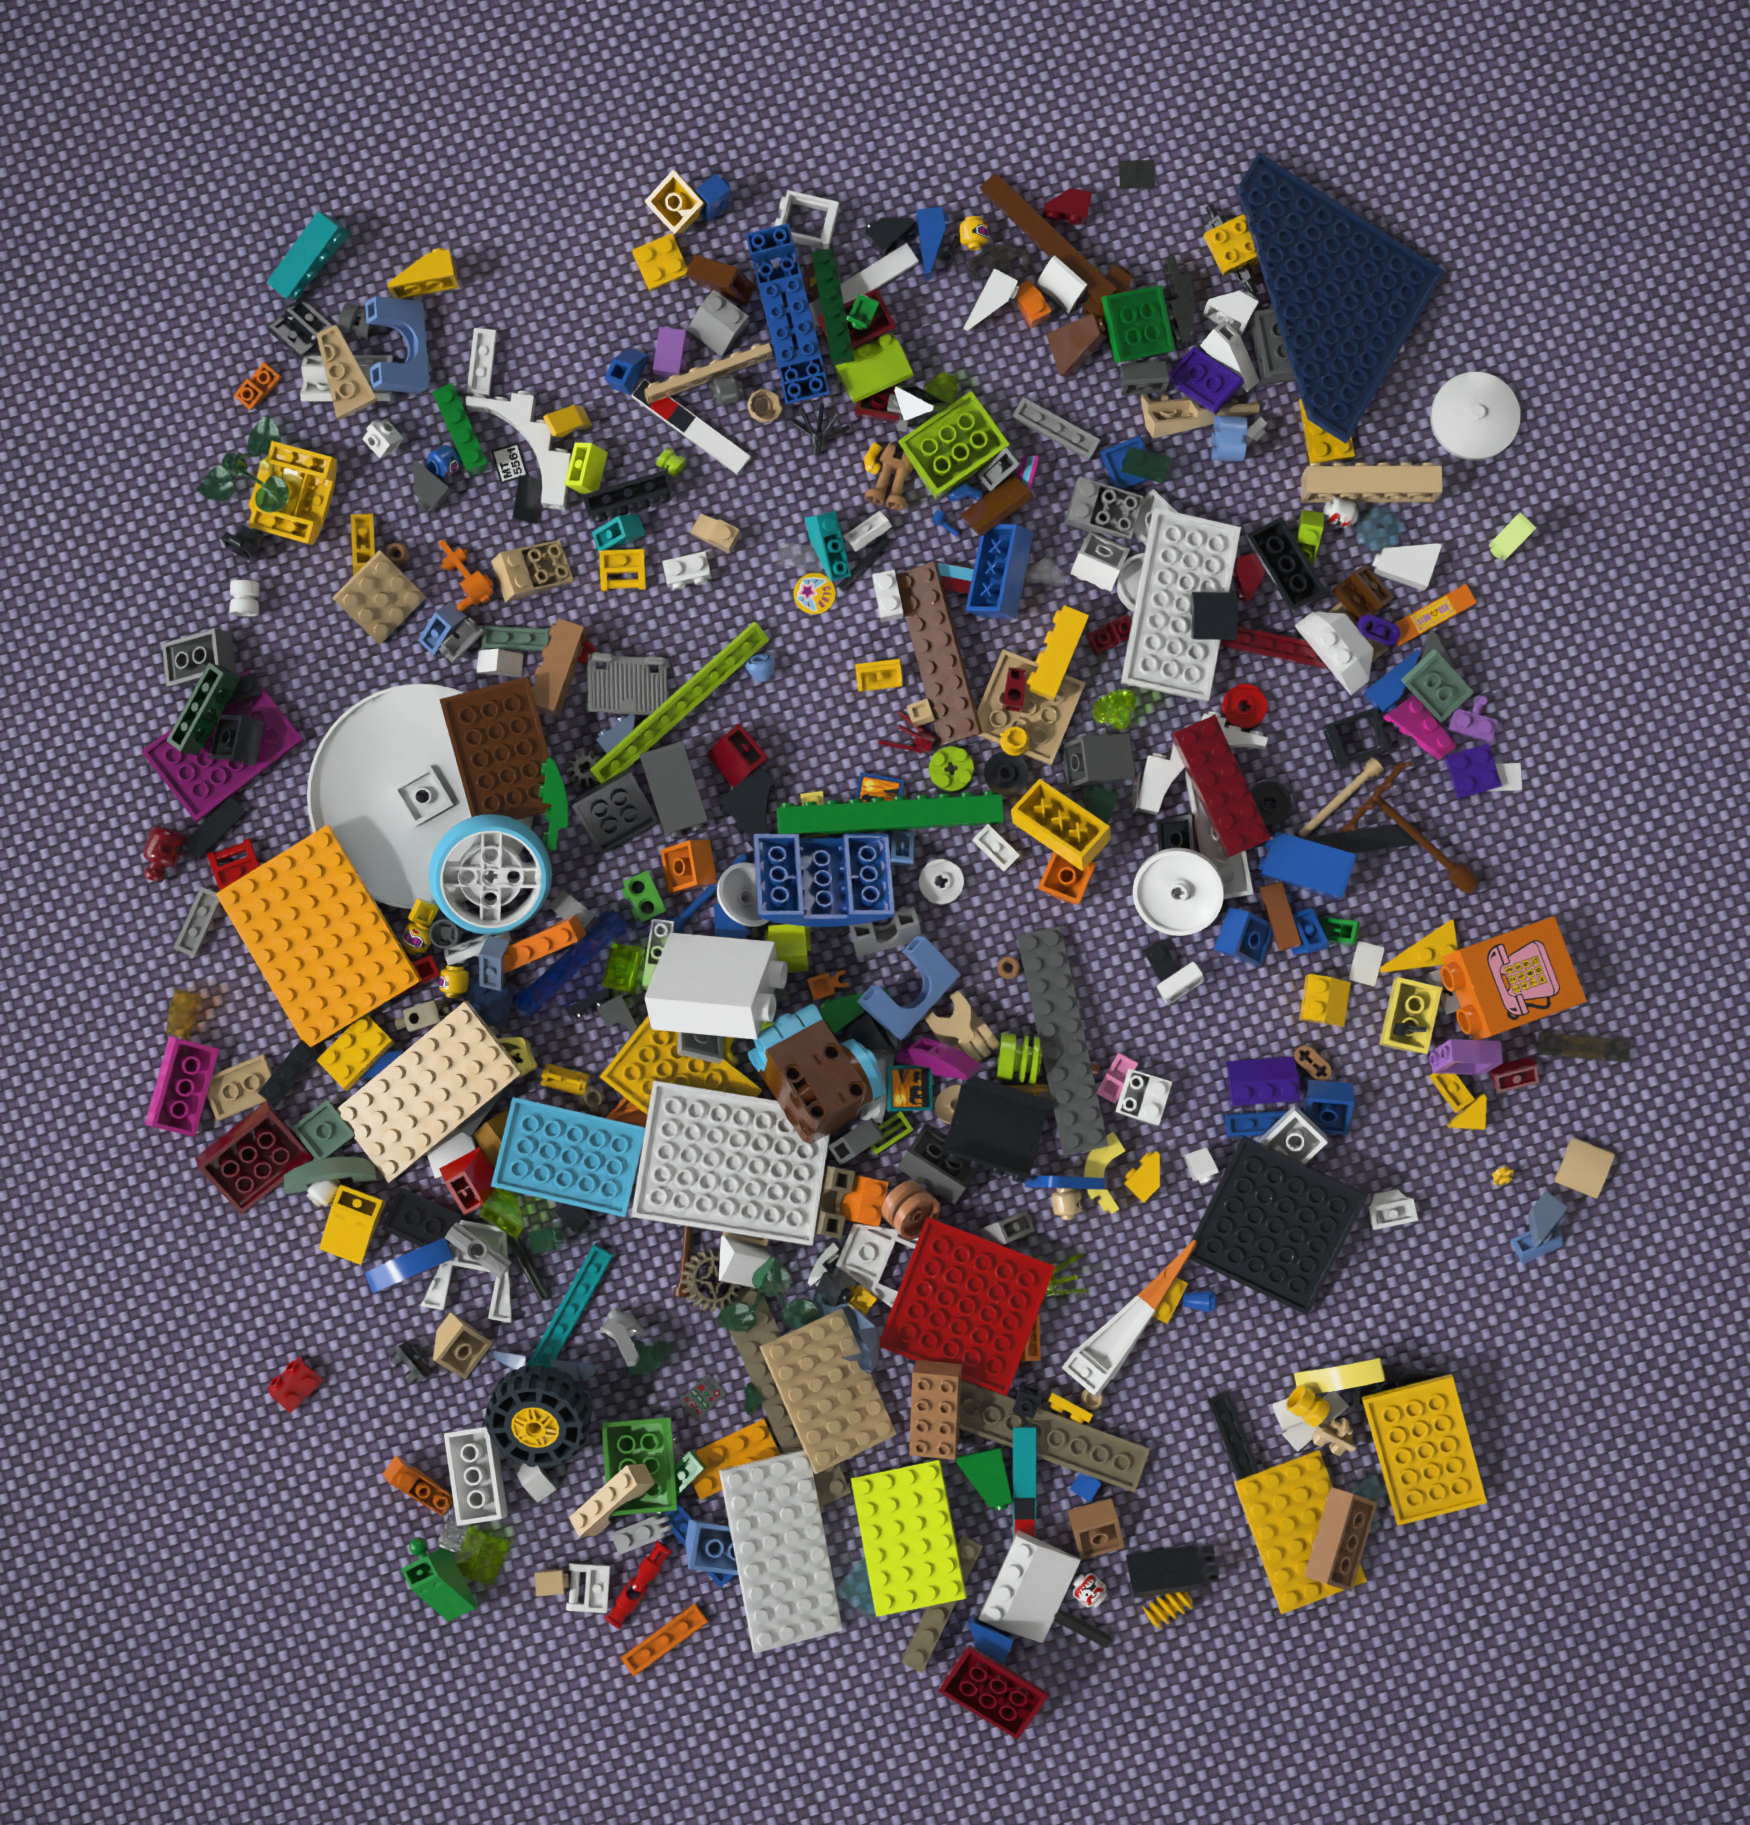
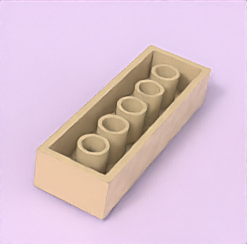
(1371, 483)

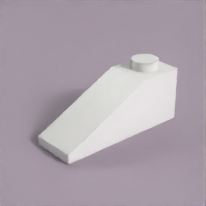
(995, 294)

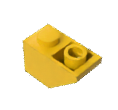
(1146, 1178)

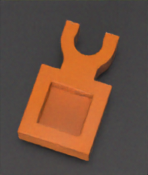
(823, 986)

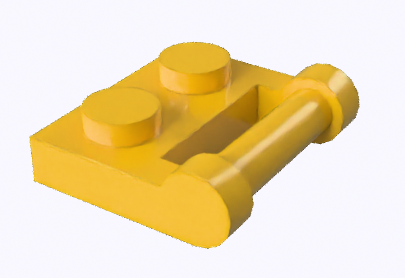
(619, 563)

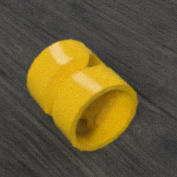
(1305, 1403)

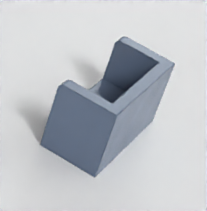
(492, 963)

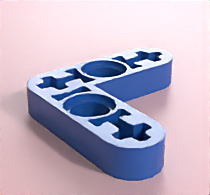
(1067, 1182)

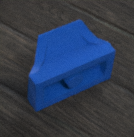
(1309, 932)

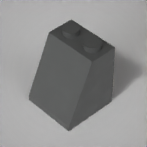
(1098, 760)

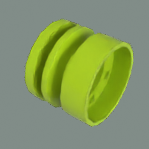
(1018, 1058)

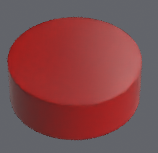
(588, 648)

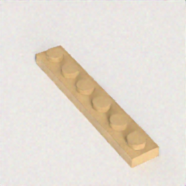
(716, 368)

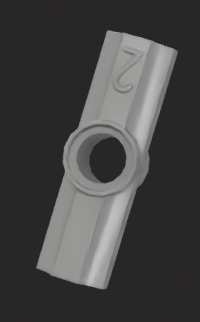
(466, 1241)

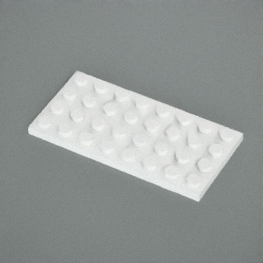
(1179, 558)
(780, 1550)

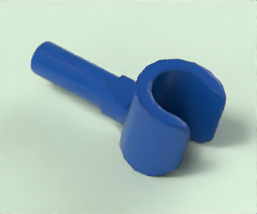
(939, 520)

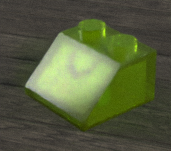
(624, 968)

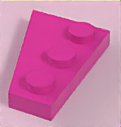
(1421, 725)

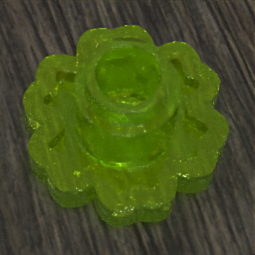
(1115, 708)

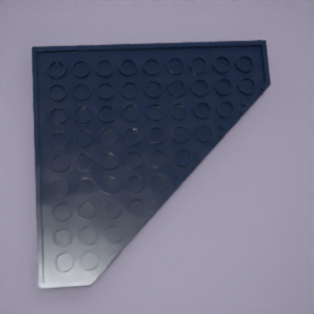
(1336, 290)

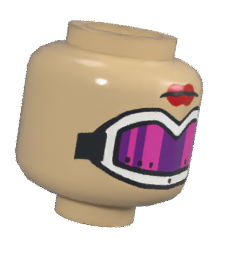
(1066, 1203)

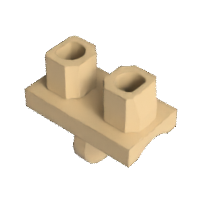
(1337, 1433)

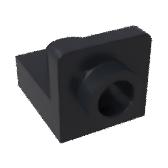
(1027, 1400)

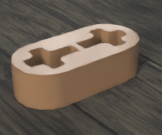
(1308, 1067)

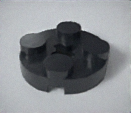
(1282, 802)

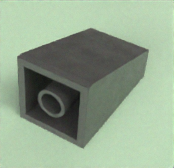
(674, 790)

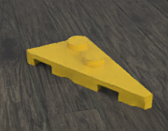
(1427, 951)

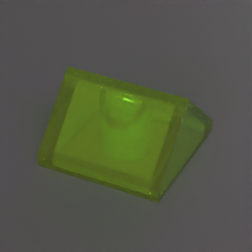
(481, 1555)

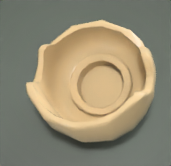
(764, 405)

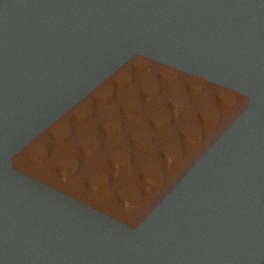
(498, 748)

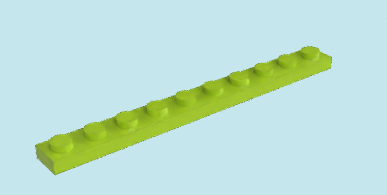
(680, 703)

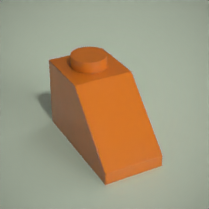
(1032, 304)

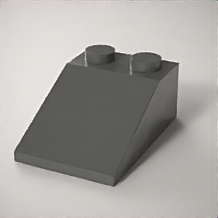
(189, 656)

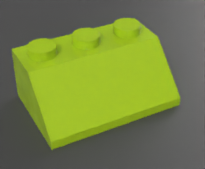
(875, 368)

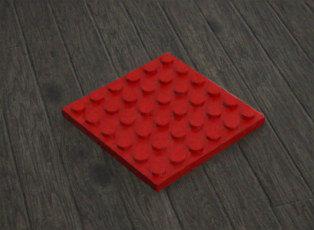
(966, 1305)

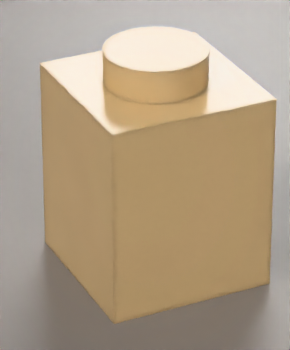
(551, 1582)

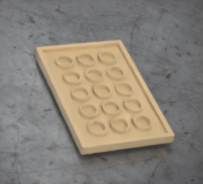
(825, 1395)

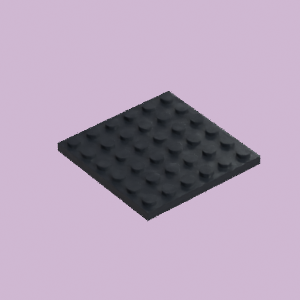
(1276, 1224)

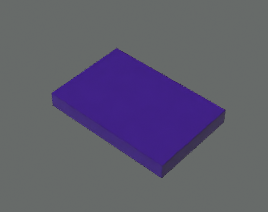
(1205, 380)

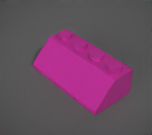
(182, 1086)

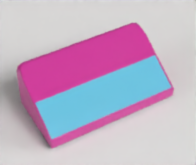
(1027, 470)

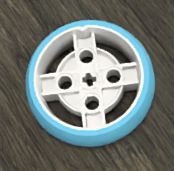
(532, 875)

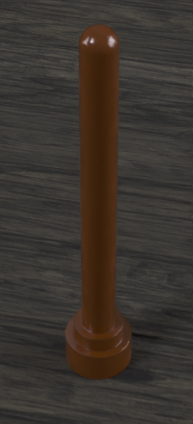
(685, 1257)

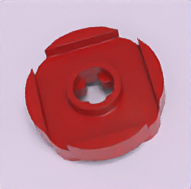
(1254, 699)

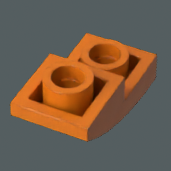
(258, 386)

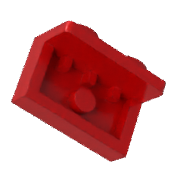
(294, 1384)

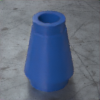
(1201, 1300)

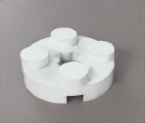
(952, 888)

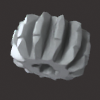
(582, 762)

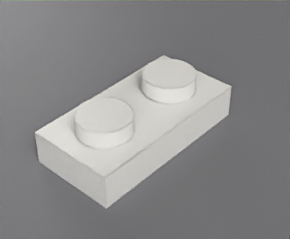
(867, 531)
(995, 847)

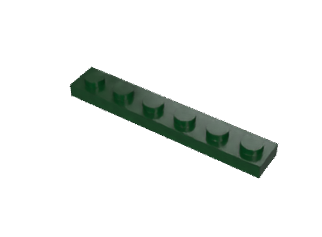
(833, 306)

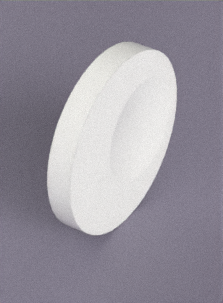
(1128, 580)

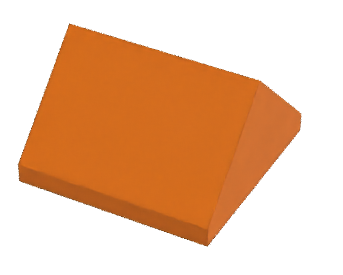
(1065, 880)

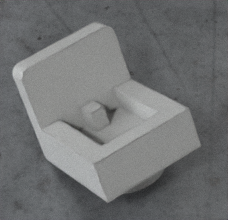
(893, 406)

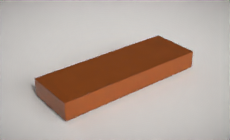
(1280, 916)

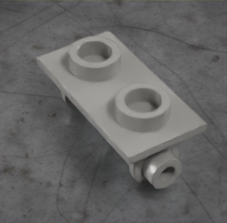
(454, 647)

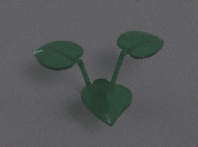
(219, 481)
(771, 1280)

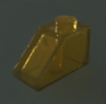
(182, 1013)

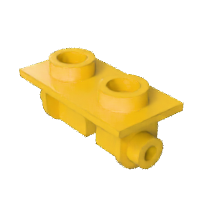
(564, 1079)

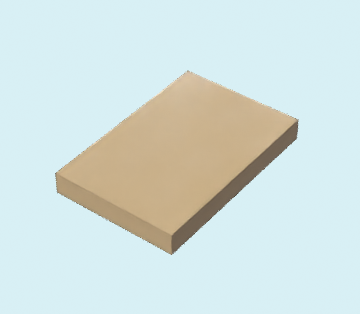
(238, 1087)

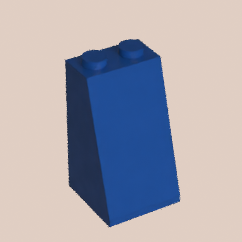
(1307, 865)

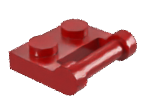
(234, 870)

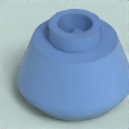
(761, 666)

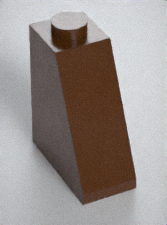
(722, 278)
(1119, 278)
(1076, 342)

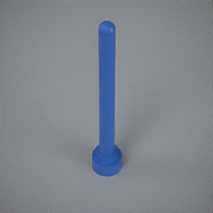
(701, 899)

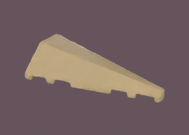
(1178, 415)

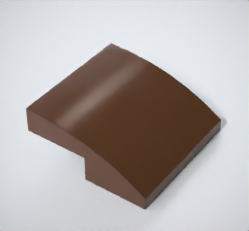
(1362, 593)

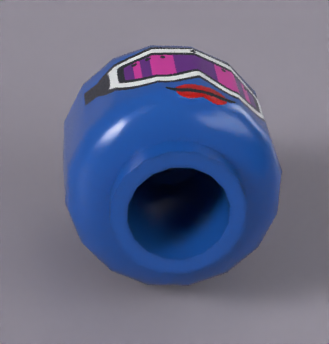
(443, 461)

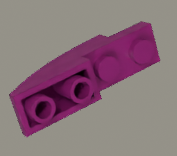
(940, 1057)

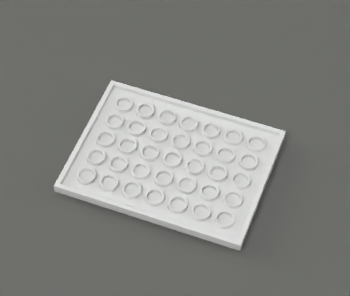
(727, 1166)

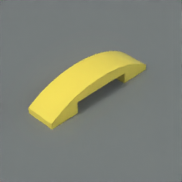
(1342, 1376)

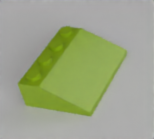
(953, 445)

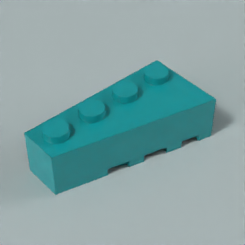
(308, 255)

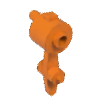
(474, 586)

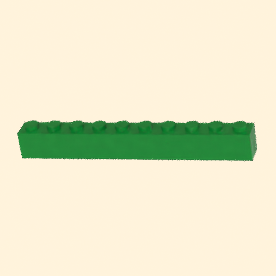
(890, 815)

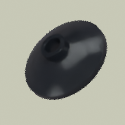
(1005, 763)

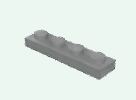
(1056, 428)

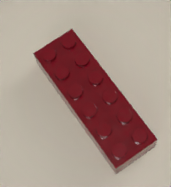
(1220, 786)

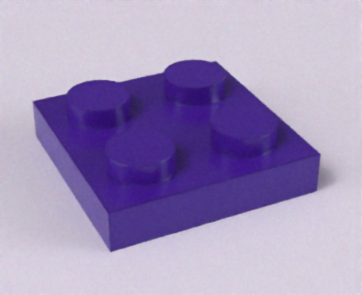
(1473, 771)

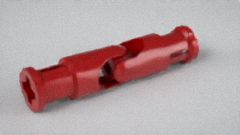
(647, 1571)

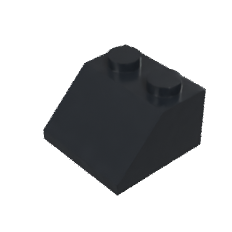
(237, 739)

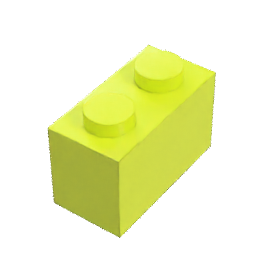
(586, 468)

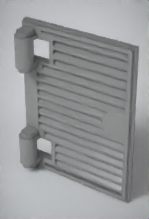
(626, 684)

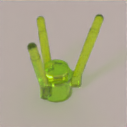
(1053, 1284)

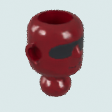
(163, 851)

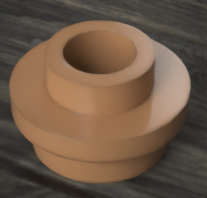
(397, 547)
(1008, 960)

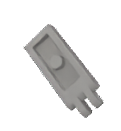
(640, 1533)

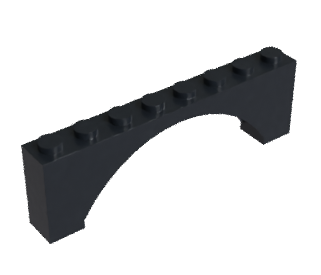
(748, 807)

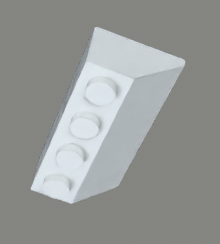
(475, 1476)

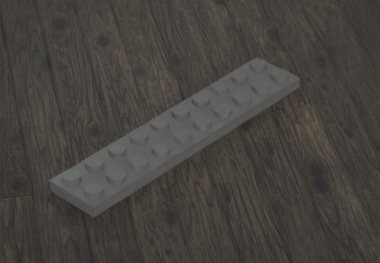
(1062, 1041)

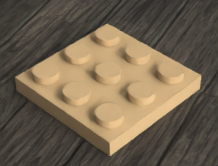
(379, 597)

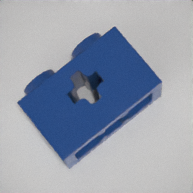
(716, 195)

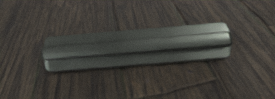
(529, 1269)
(1082, 1628)

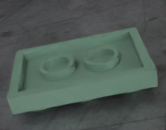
(1437, 685)

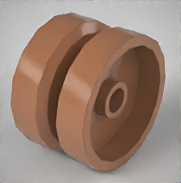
(908, 1208)

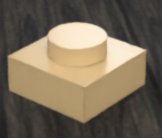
(920, 713)

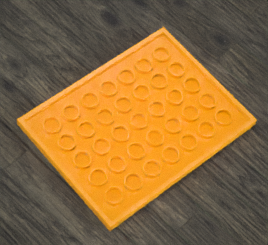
(318, 936)

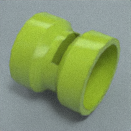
(671, 461)

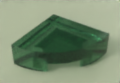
(753, 1398)

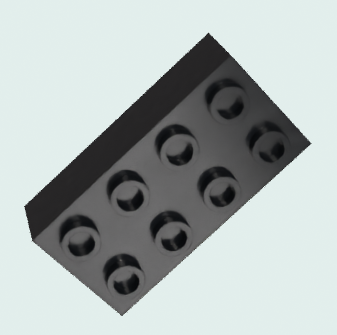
(1395, 1377)

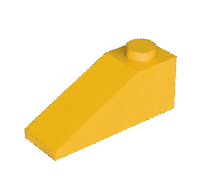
(362, 540)

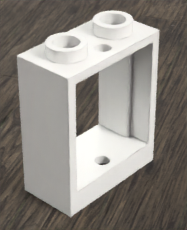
(829, 206)

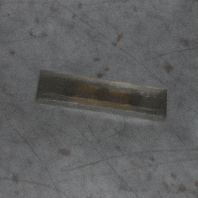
(1583, 1047)

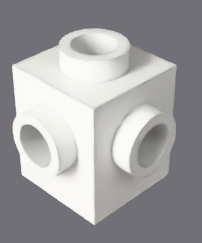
(382, 438)

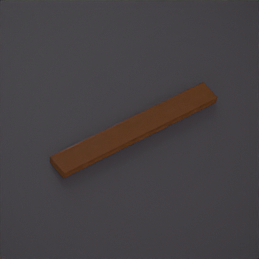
(1045, 236)

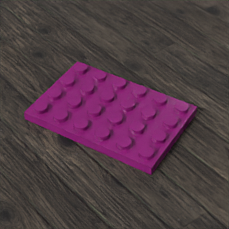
(207, 783)

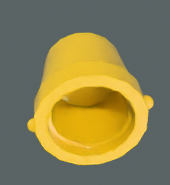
(1014, 741)

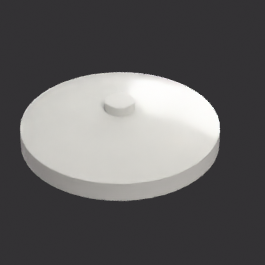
(1475, 416)
(1178, 891)

